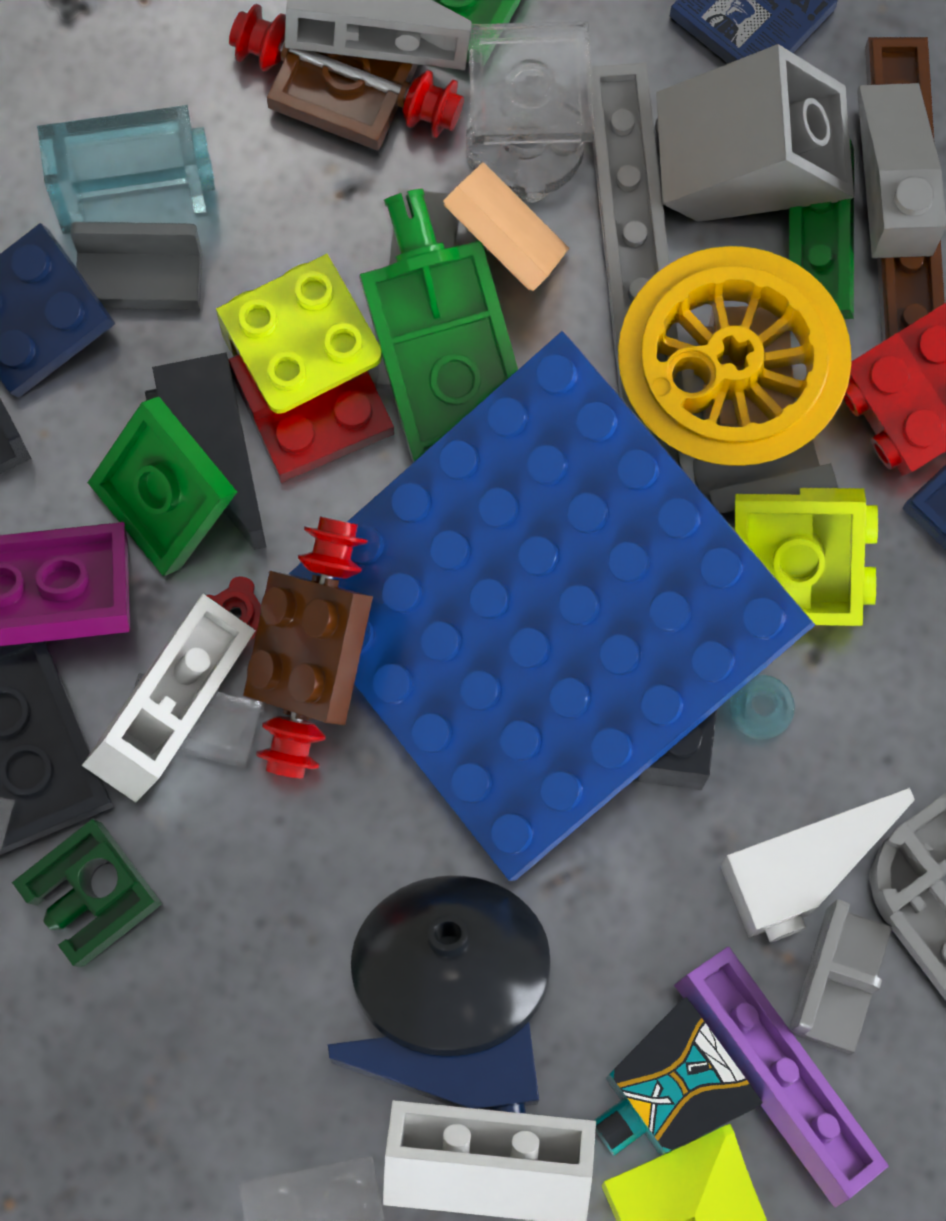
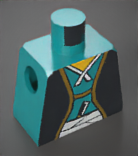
(674, 1086)

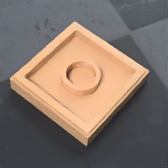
(506, 226)

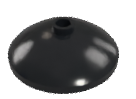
(454, 994)

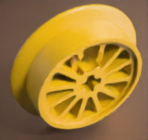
(761, 282)

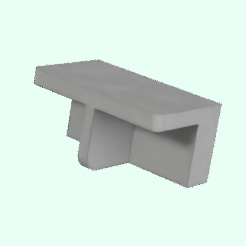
(840, 979)

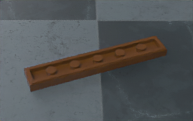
(906, 284)

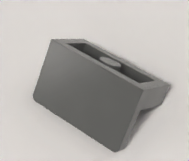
(140, 263)
(778, 476)

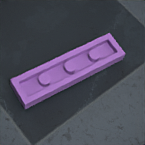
(783, 1077)

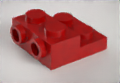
(904, 393)
(318, 429)

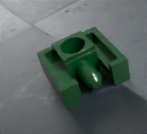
(76, 861)

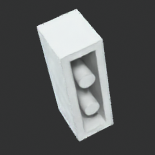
(488, 1162)

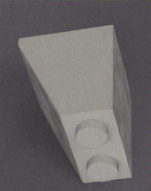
(754, 138)

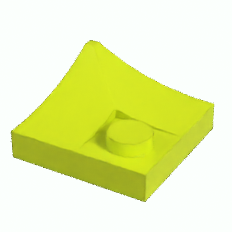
(688, 1184)

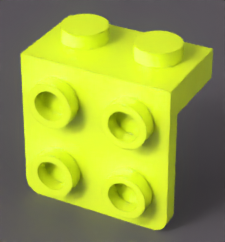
(299, 334)

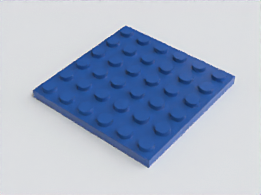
(553, 606)

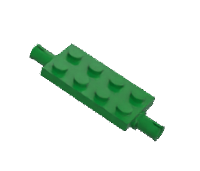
(436, 326)

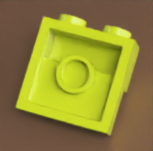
(815, 548)

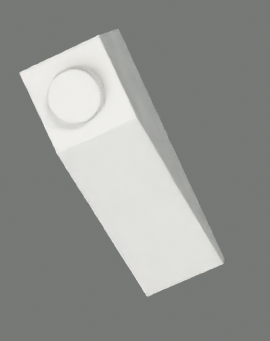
(169, 699)
(795, 872)

